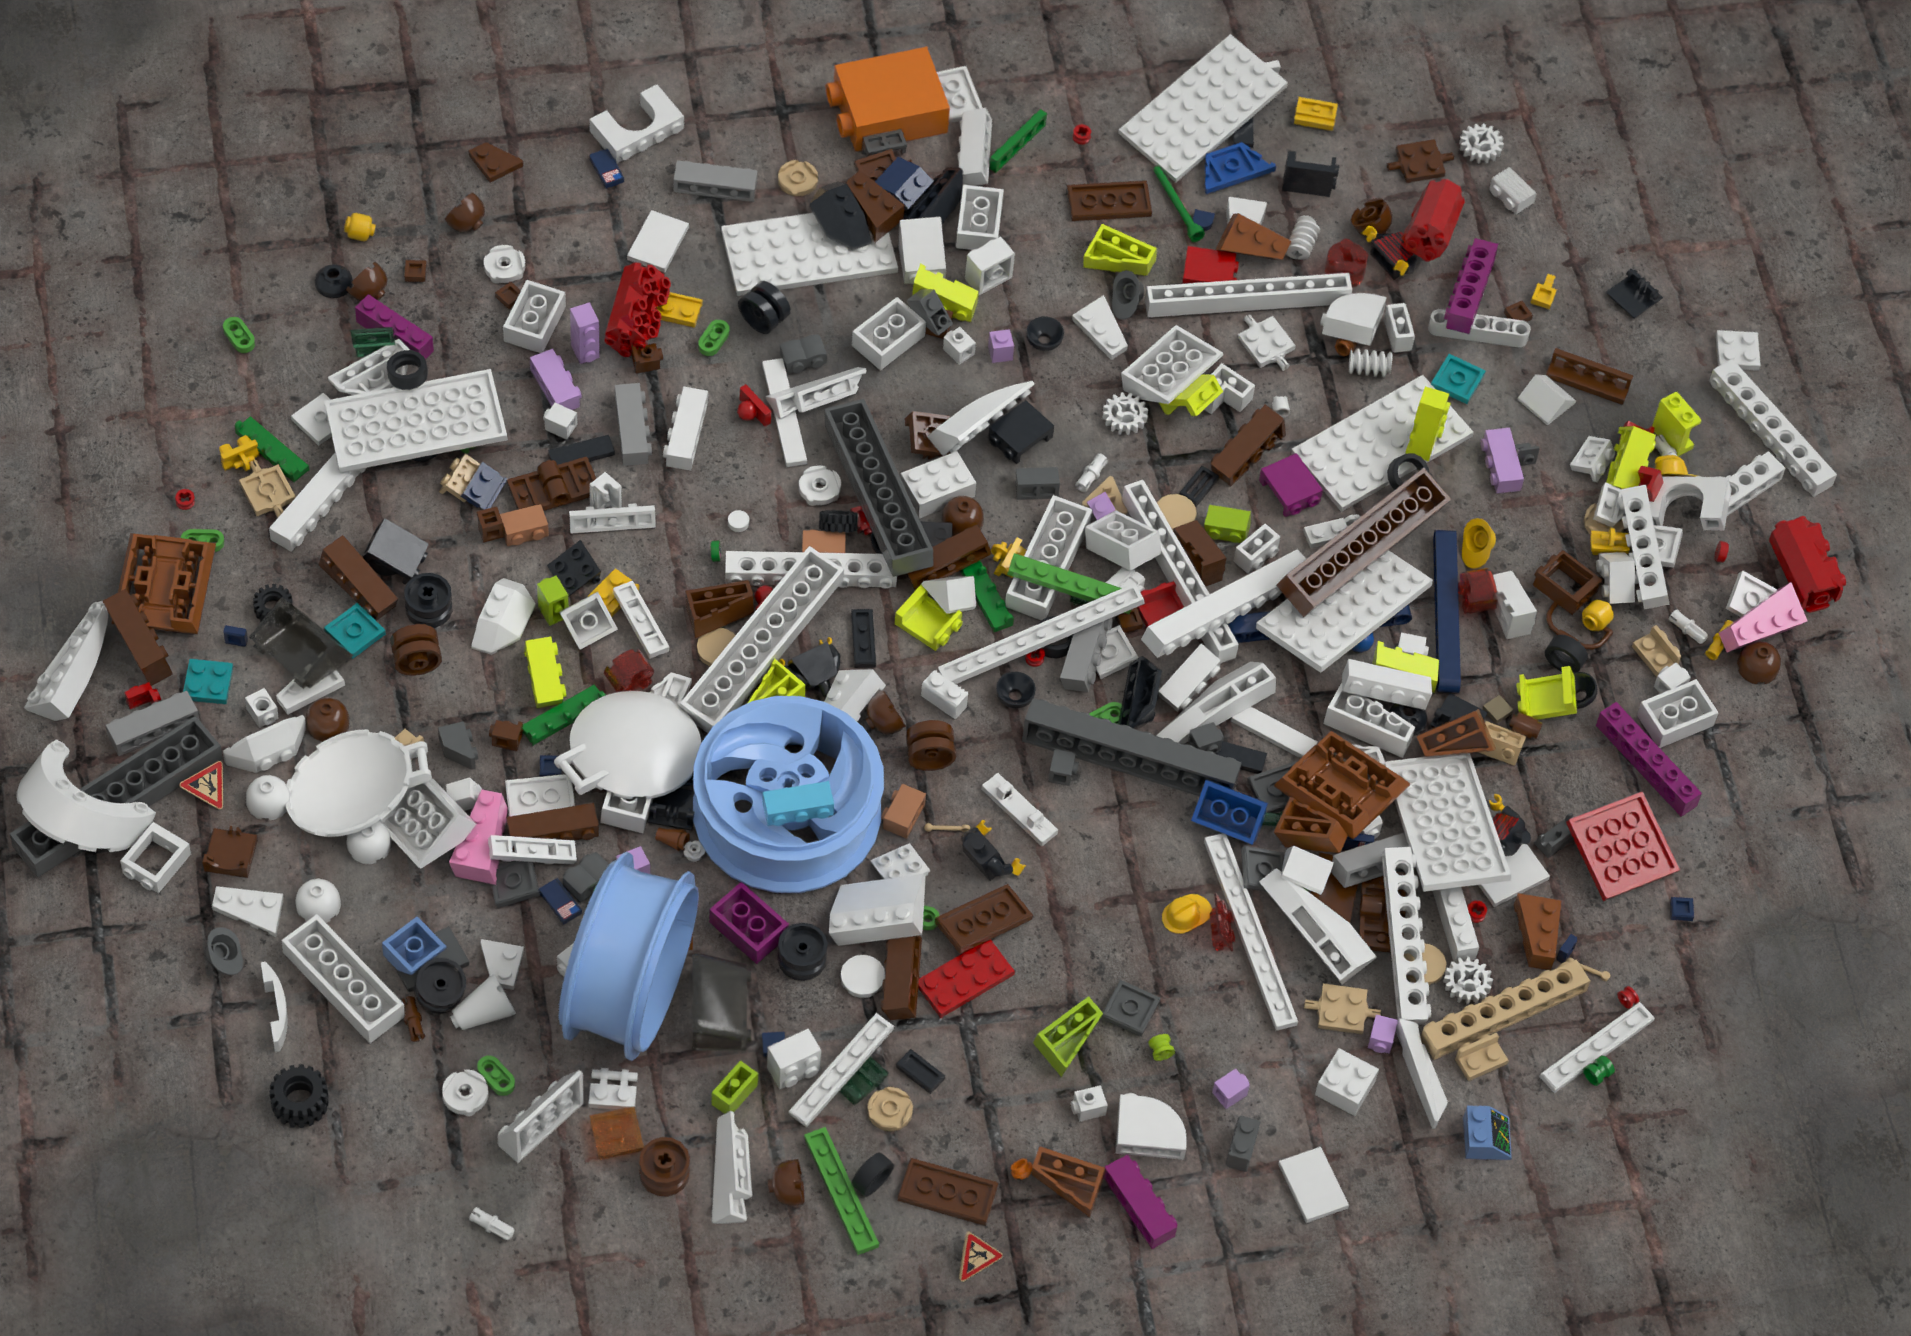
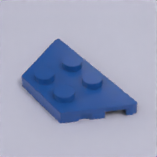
(1233, 166)

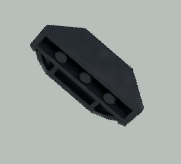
(939, 197)
(840, 215)
(1140, 693)

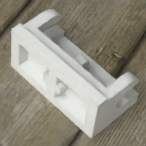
(605, 492)

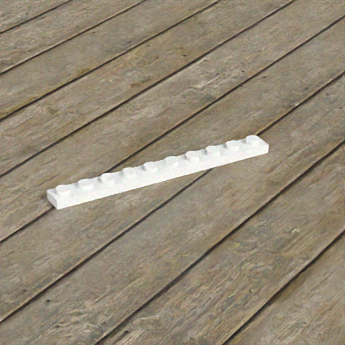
(1042, 634)
(1251, 932)

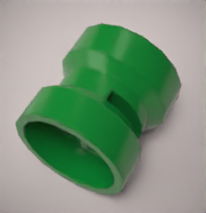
(1599, 1070)

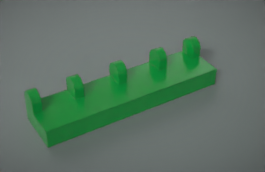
(1018, 141)
(272, 449)
(988, 598)
(560, 715)

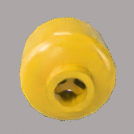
(359, 227)
(1597, 615)

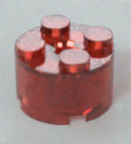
(1347, 258)
(1477, 591)
(629, 671)

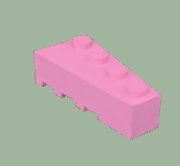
(1770, 617)
(472, 856)

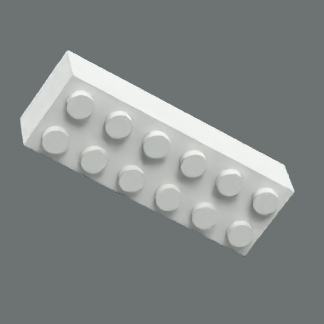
(1054, 544)
(343, 978)

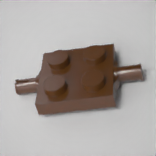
(1420, 161)
(875, 164)

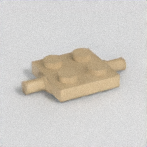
(267, 489)
(1342, 1008)

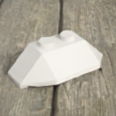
(369, 372)
(503, 617)
(267, 746)

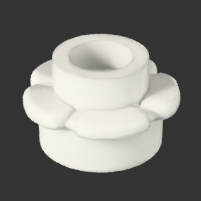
(694, 855)

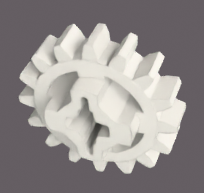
(1481, 143)
(1125, 413)
(1468, 983)

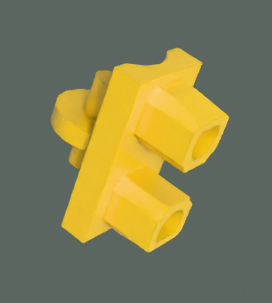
(239, 456)
(1608, 542)
(1006, 554)

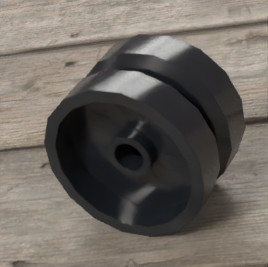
(764, 307)
(428, 600)
(802, 951)
(441, 972)

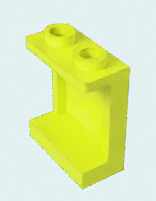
(1195, 396)
(1674, 421)
(927, 620)
(1548, 695)

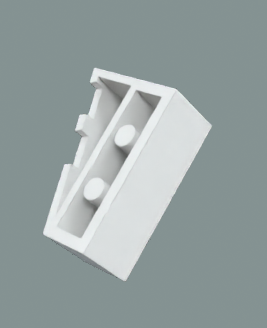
(1514, 607)
(1190, 678)
(854, 690)

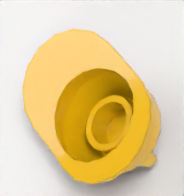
(1672, 466)
(1477, 543)
(1186, 913)

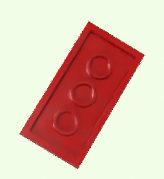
(965, 978)

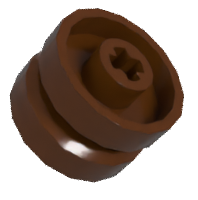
(415, 649)
(930, 745)
(664, 1166)

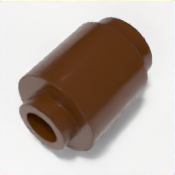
(1525, 725)

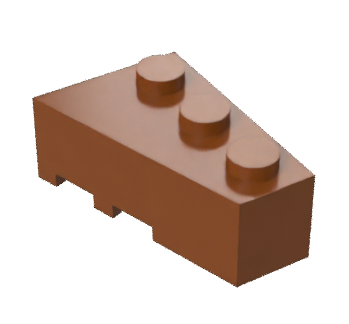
(1252, 239)
(1460, 735)
(1309, 829)
(1539, 928)
(1069, 1177)

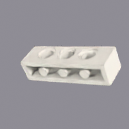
(1756, 477)

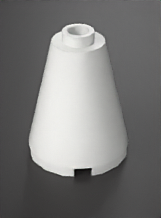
(483, 1005)

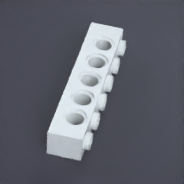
(1632, 499)

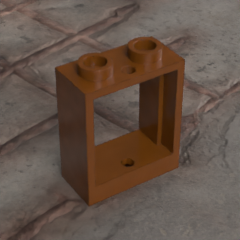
(1587, 579)

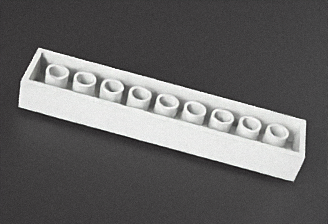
(762, 639)

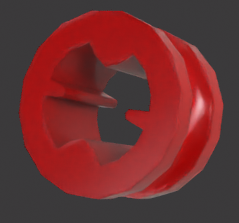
(1082, 140)
(184, 493)
(1037, 661)
(1479, 906)
(1628, 997)

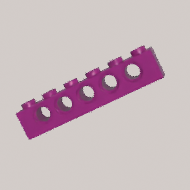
(1471, 285)
(1648, 759)

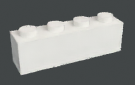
(975, 146)
(686, 428)
(1386, 684)
(1457, 923)

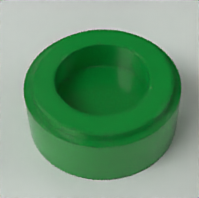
(715, 551)

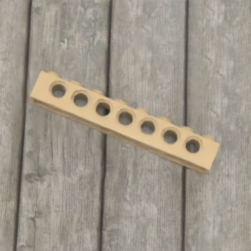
(1518, 1010)

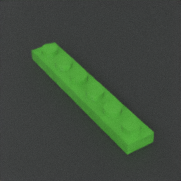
(1059, 579)
(841, 1191)

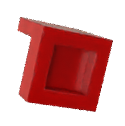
(1652, 479)

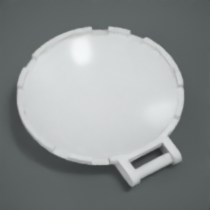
(631, 746)
(353, 782)

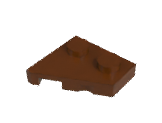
(493, 161)

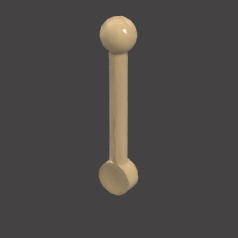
(929, 827)
(1604, 975)

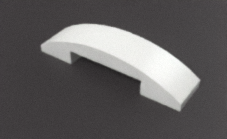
(272, 983)

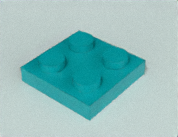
(1458, 378)
(355, 630)
(208, 681)

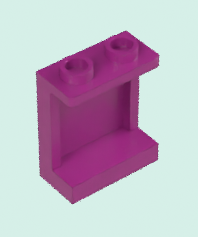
(1292, 484)

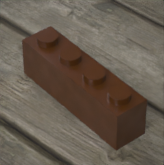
(953, 556)
(560, 824)
(901, 977)

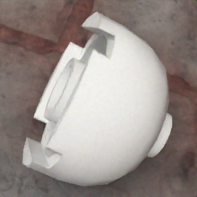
(267, 797)
(369, 844)
(319, 898)

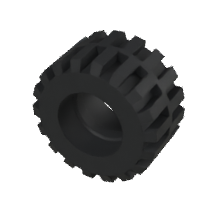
(299, 1112)

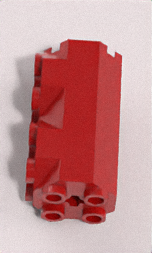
(1434, 219)
(635, 311)
(1805, 563)

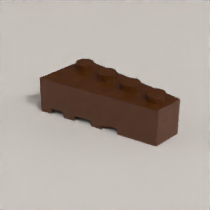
(1248, 445)
(357, 578)
(138, 636)

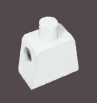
(1249, 208)

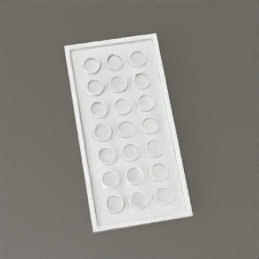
(1203, 108)
(798, 254)
(415, 422)
(1356, 452)
(1347, 614)
(1449, 823)

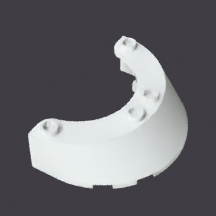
(70, 814)

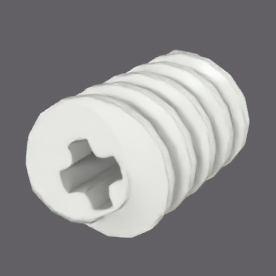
(1303, 238)
(1371, 362)

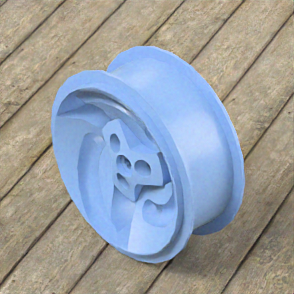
(757, 739)
(628, 955)

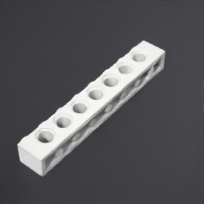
(1783, 438)
(782, 561)
(1403, 858)

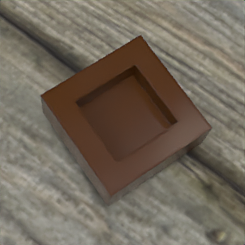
(415, 271)
(508, 295)
(1518, 312)
(1130, 621)

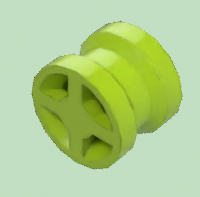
(1161, 1047)

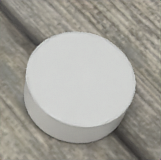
(738, 521)

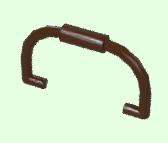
(1609, 632)

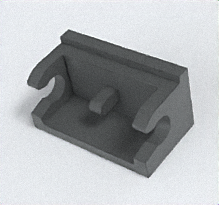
(884, 141)
(1037, 483)
(1555, 838)

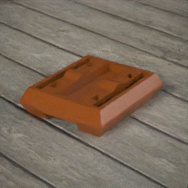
(168, 581)
(1340, 786)

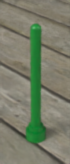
(1195, 231)

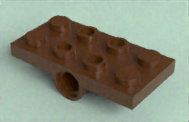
(553, 484)
(1373, 914)

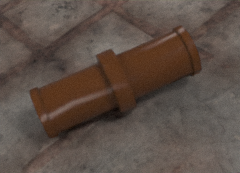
(413, 1019)

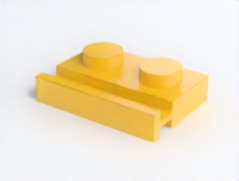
(1315, 113)
(681, 309)
(606, 587)

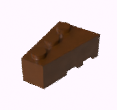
(879, 206)
(1202, 552)
(718, 606)

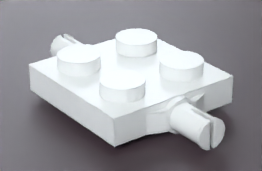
(1266, 342)

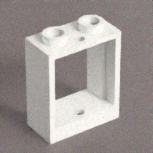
(167, 840)

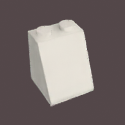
(921, 243)

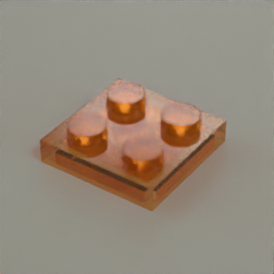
(616, 1133)

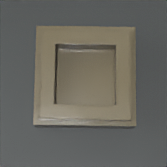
(1498, 709)

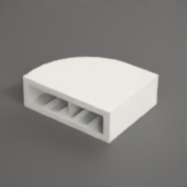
(1354, 317)
(1149, 1128)

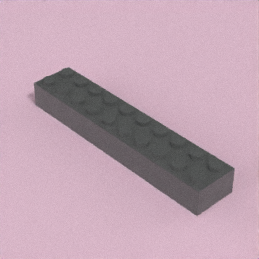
(878, 487)
(1127, 749)
(140, 778)

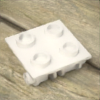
(900, 863)

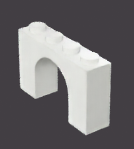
(625, 143)
(1713, 492)

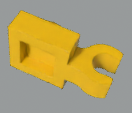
(1544, 294)

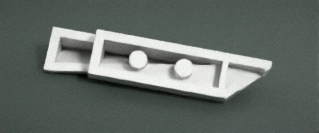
(816, 392)
(1421, 1070)
(731, 1172)

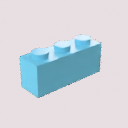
(798, 803)

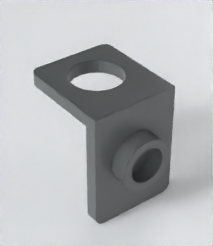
(1527, 455)

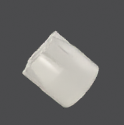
(1281, 406)

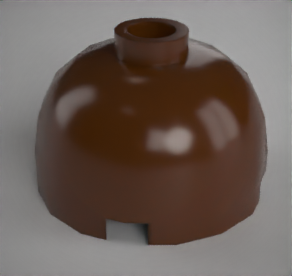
(467, 214)
(1374, 214)
(369, 282)
(963, 514)
(1759, 662)
(883, 715)
(327, 718)
(787, 1183)

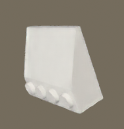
(1169, 366)
(427, 823)
(878, 910)
(542, 1116)

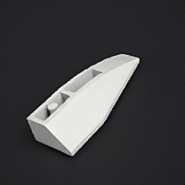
(975, 417)
(71, 668)
(1223, 700)
(1321, 927)

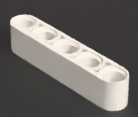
(1484, 329)

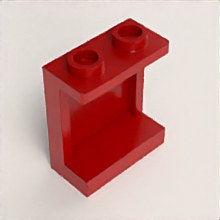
(1209, 265)
(1159, 603)

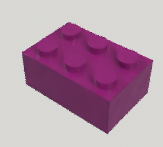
(748, 922)

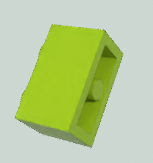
(1227, 523)
(552, 599)
(734, 1088)

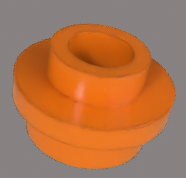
(1021, 1169)

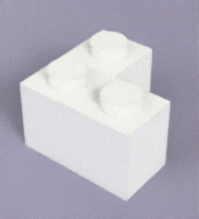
(1236, 390)
(1619, 577)

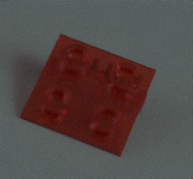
(1221, 925)

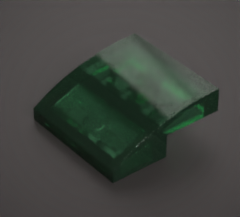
(370, 340)
(864, 1081)

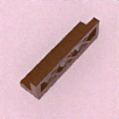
(1589, 379)

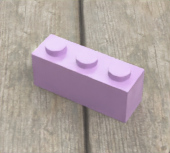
(584, 333)
(554, 380)
(1502, 460)

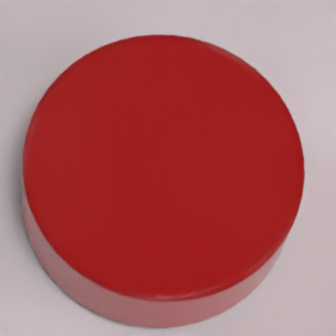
(1721, 551)

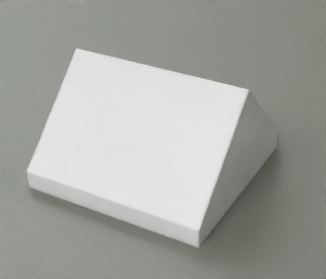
(1545, 398)
(953, 593)
(588, 620)
(1306, 869)

